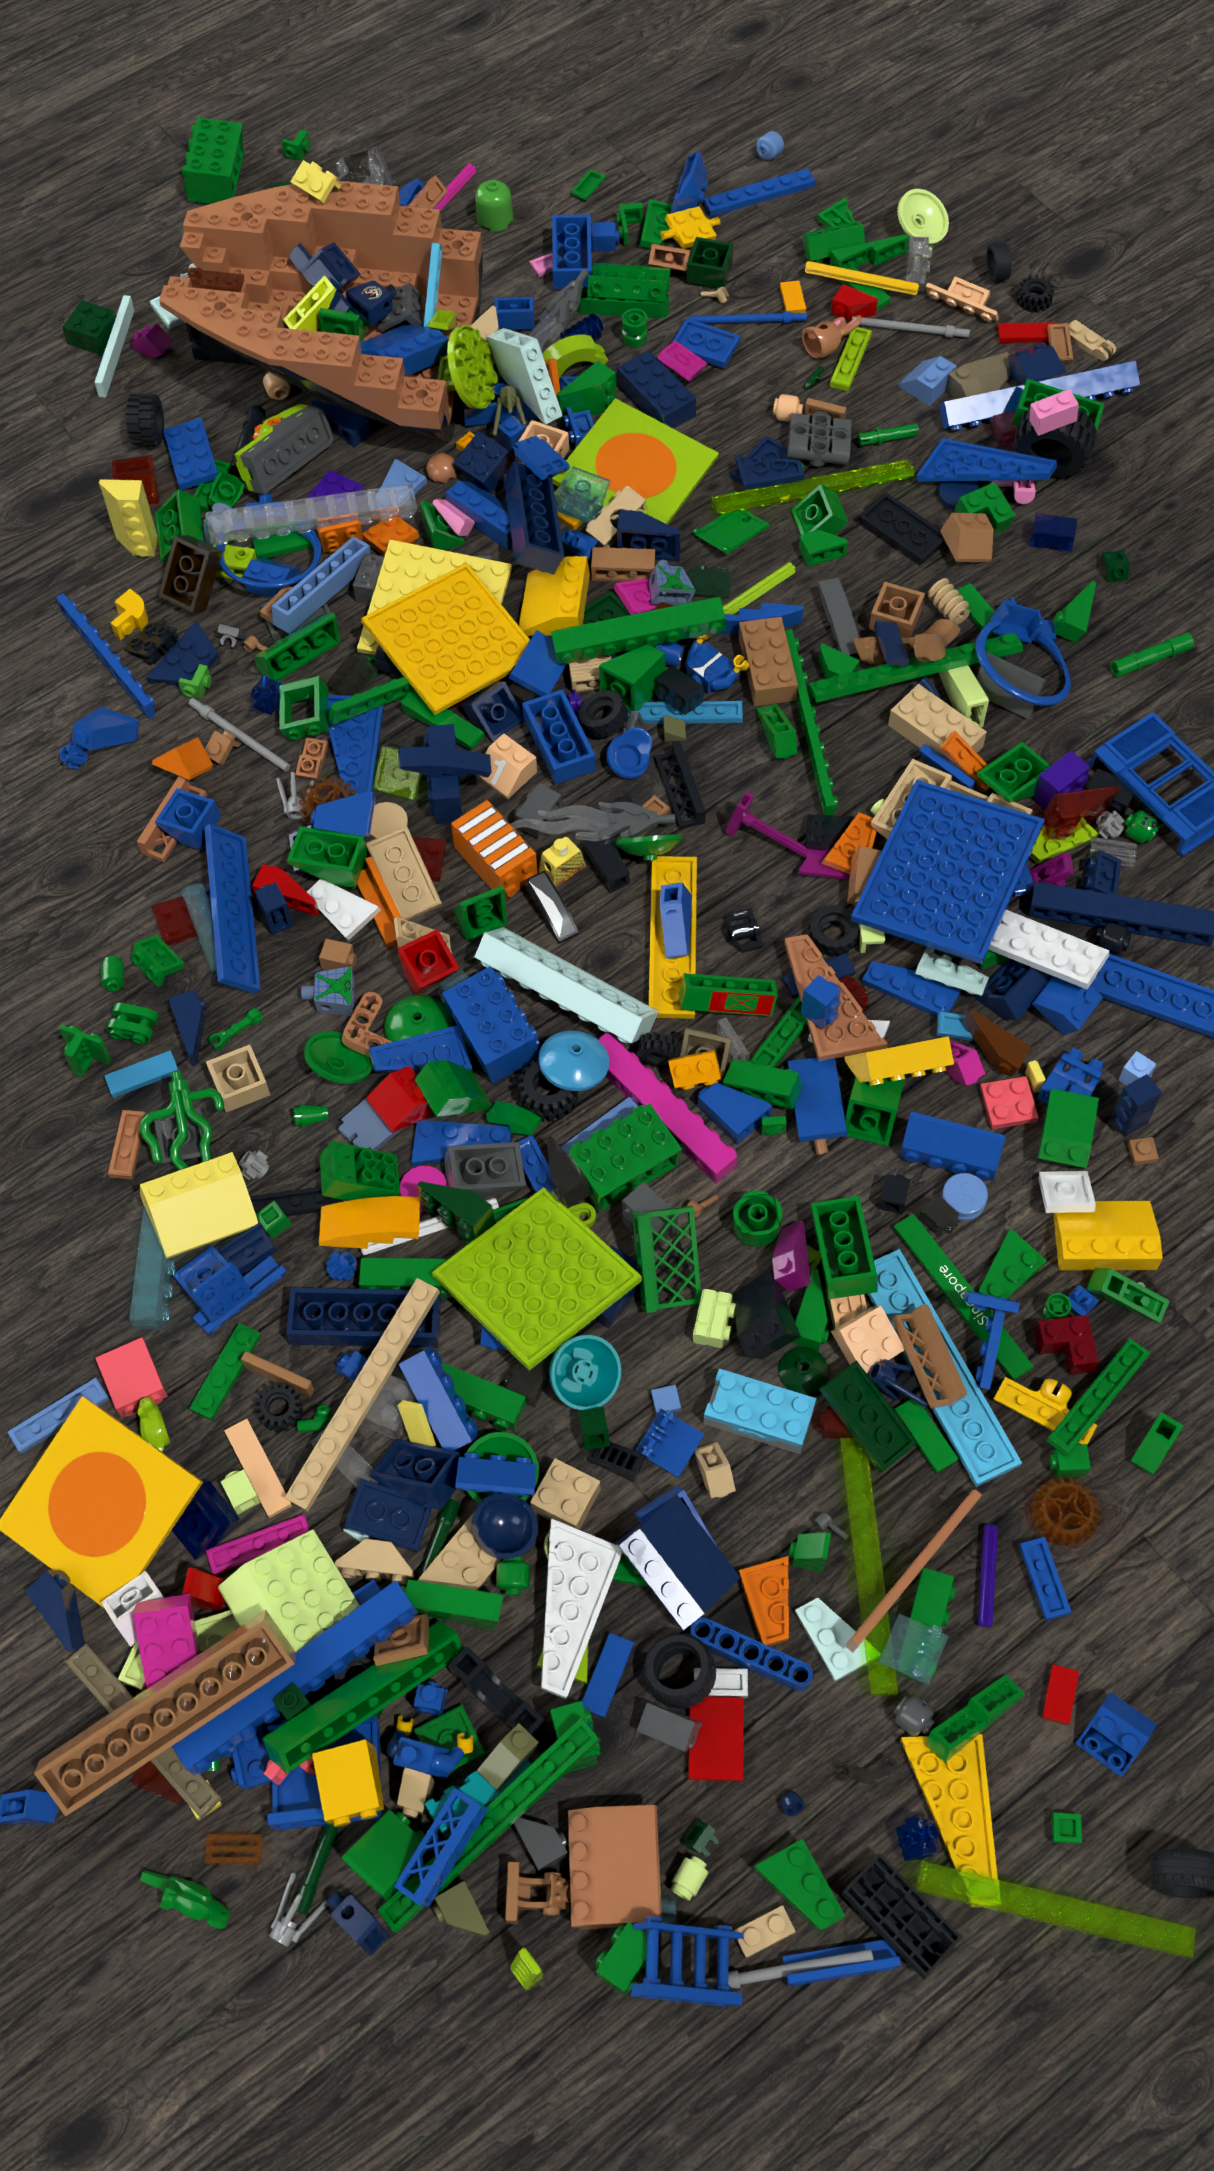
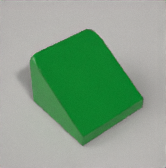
(273, 1219)

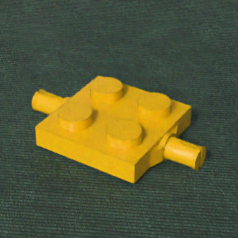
(689, 224)

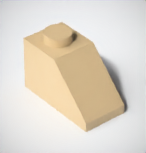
(715, 1470)
(414, 1792)

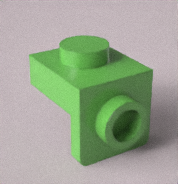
(199, 683)

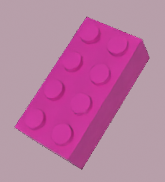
(165, 1635)

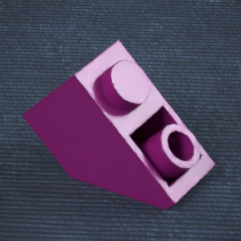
(150, 341)

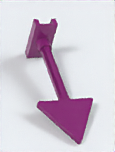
(814, 857)

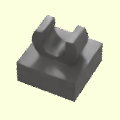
(230, 633)
(635, 720)

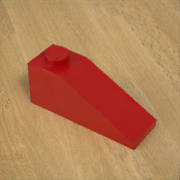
(292, 892)

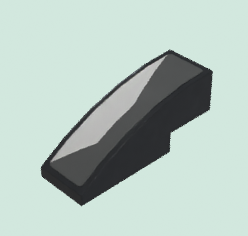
(551, 907)

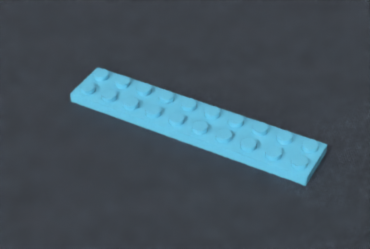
(969, 1422)

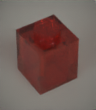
(833, 1426)

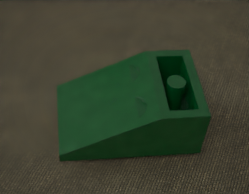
(457, 1208)

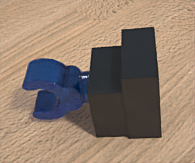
(907, 1381)

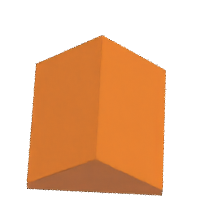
(186, 760)

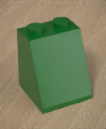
(633, 675)
(873, 1110)
(384, 1853)

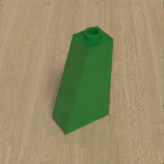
(455, 1604)

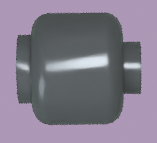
(914, 1716)

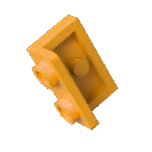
(695, 1069)

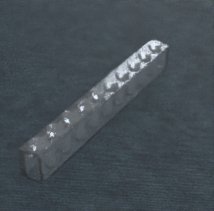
(310, 513)

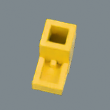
(131, 614)

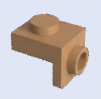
(221, 745)

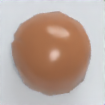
(441, 468)

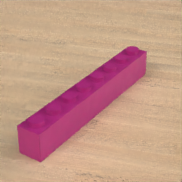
(688, 1129)

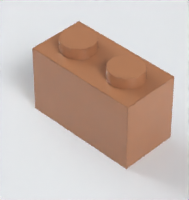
(669, 257)

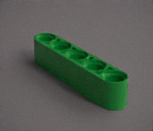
(618, 306)

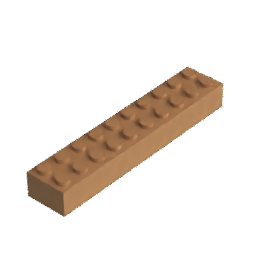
(165, 1713)

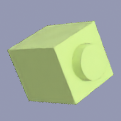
(240, 1491)

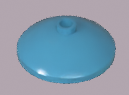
(573, 1069)

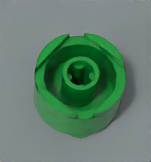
(753, 1231)

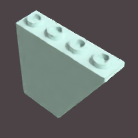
(524, 368)

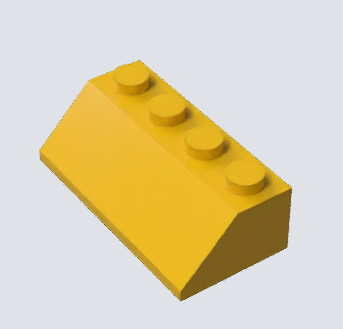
(901, 1060)

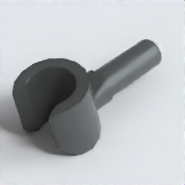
(824, 1521)

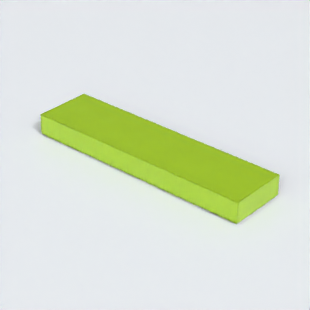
(850, 359)

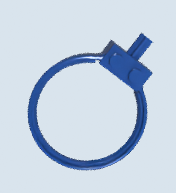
(311, 536)
(1026, 624)

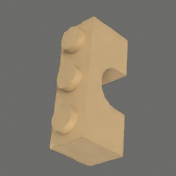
(602, 527)

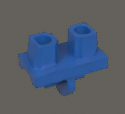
(578, 543)

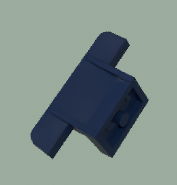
(328, 262)

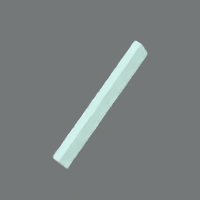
(114, 346)

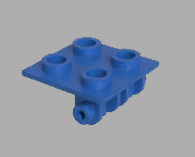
(670, 1442)

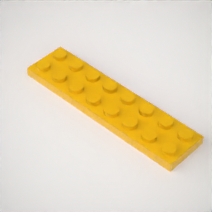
(665, 973)

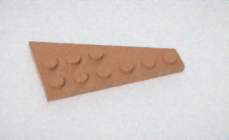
(851, 1030)

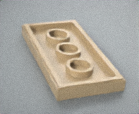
(404, 873)

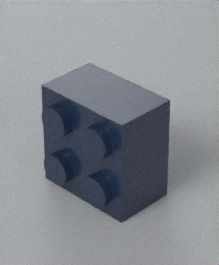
(484, 462)

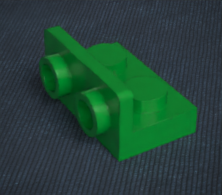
(155, 959)

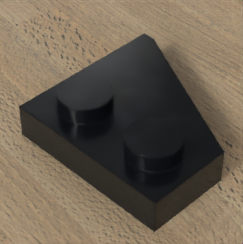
(824, 830)

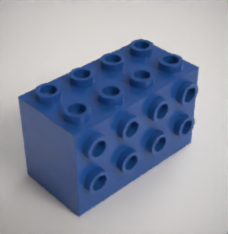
(492, 1024)

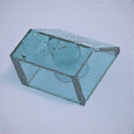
(581, 495)

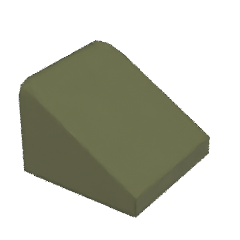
(673, 729)

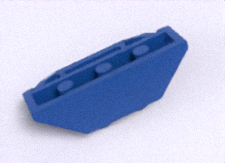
(692, 184)

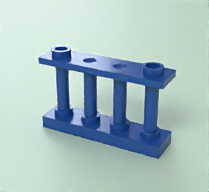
(675, 1989)

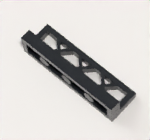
(689, 786)

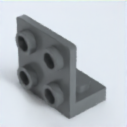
(407, 305)

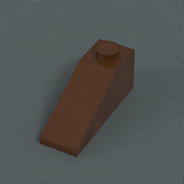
(997, 1044)

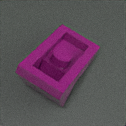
(1054, 870)

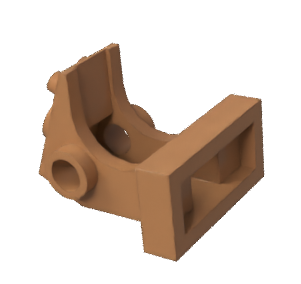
(519, 1893)

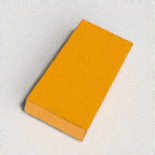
(792, 297)

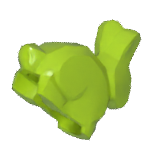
(152, 1424)

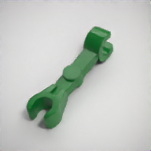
(253, 1017)

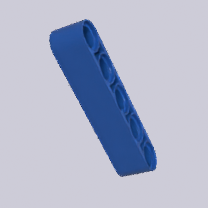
(760, 1664)

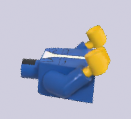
(711, 667)
(425, 1756)

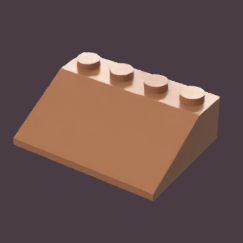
(613, 1866)

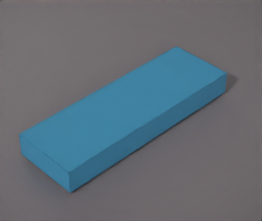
(141, 1074)

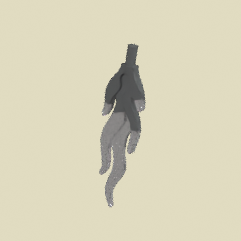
(558, 309)
(630, 818)

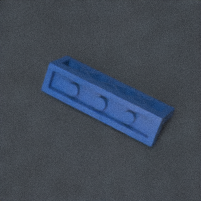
(258, 1280)
(450, 1852)
(883, 1956)

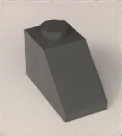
(542, 1843)

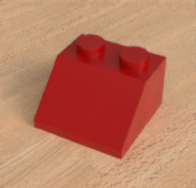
(427, 961)
(399, 1100)

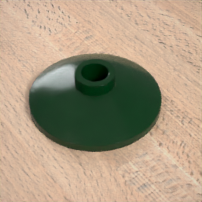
(803, 1381)

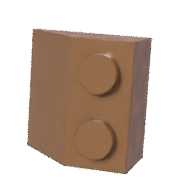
(969, 537)

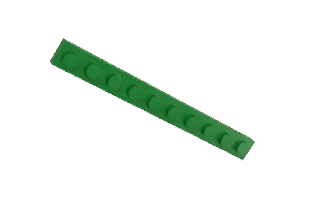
(890, 674)
(812, 730)
(503, 1813)

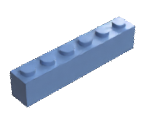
(319, 585)

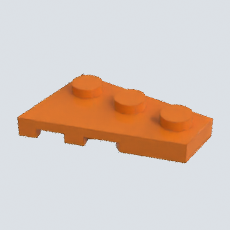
(857, 834)
(767, 1597)

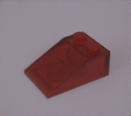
(1074, 810)

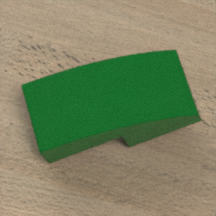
(519, 1119)

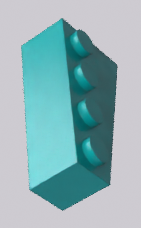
(475, 1788)

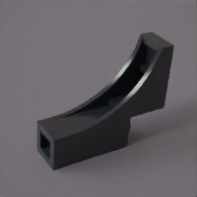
(606, 859)

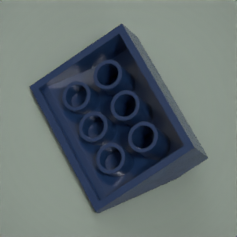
(678, 1562)

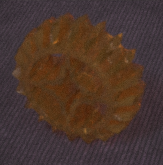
(332, 796)
(1075, 1516)

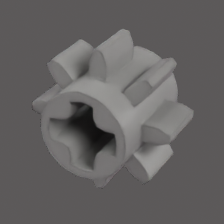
(1109, 824)
(254, 1165)

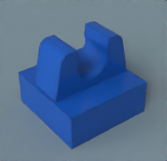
(1081, 1301)

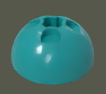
(595, 1376)

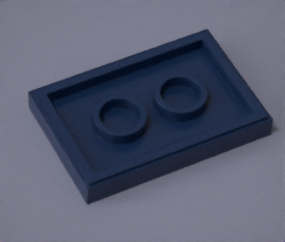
(768, 450)
(387, 1516)

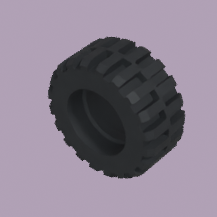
(1068, 445)

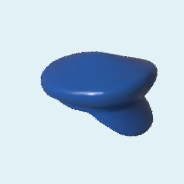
(630, 753)

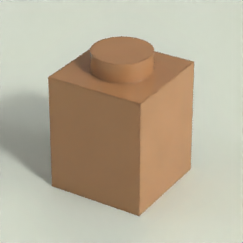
(337, 955)

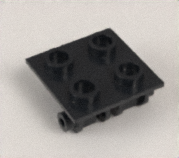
(153, 642)

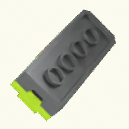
(283, 446)

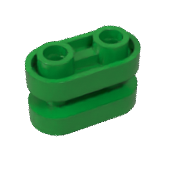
(132, 1023)

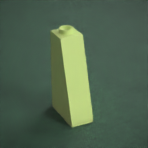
(965, 693)

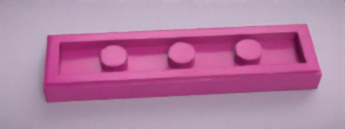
(244, 1549)

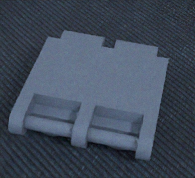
(366, 1126)

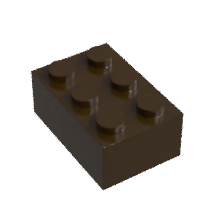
(190, 573)

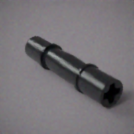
(254, 418)

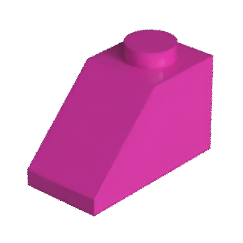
(966, 1065)

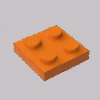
(395, 529)

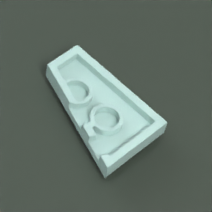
(945, 971)
(829, 1638)

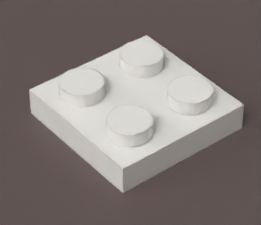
(1066, 1191)

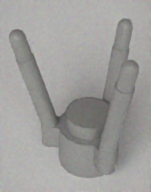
(293, 806)
(282, 1927)

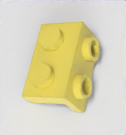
(315, 182)

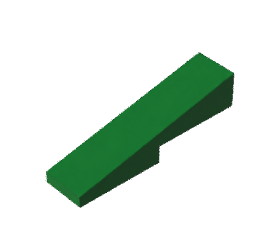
(873, 252)
(465, 733)
(973, 1719)

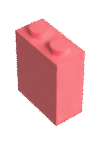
(131, 1376)

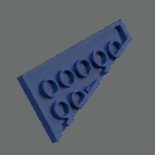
(972, 462)
(356, 746)

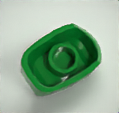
(226, 490)

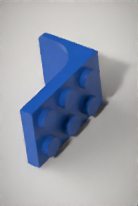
(213, 1283)

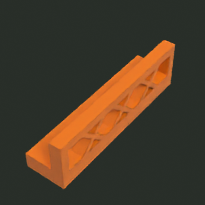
(375, 891)

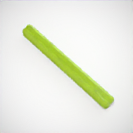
(759, 589)

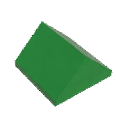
(437, 529)

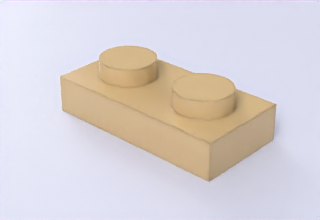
(765, 1931)

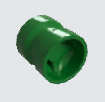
(1059, 1304)

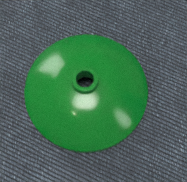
(649, 845)
(400, 1018)
(334, 1060)
(502, 1445)

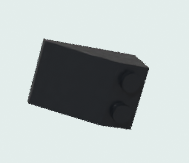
(763, 1317)

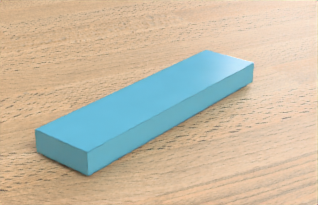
(433, 282)

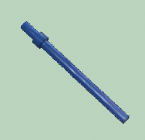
(785, 317)

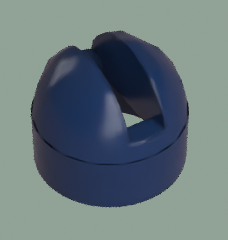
(792, 1804)

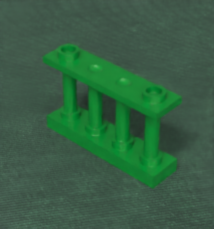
(629, 282)

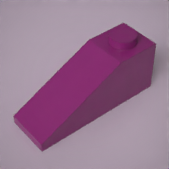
(791, 1258)

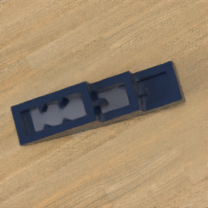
(437, 761)

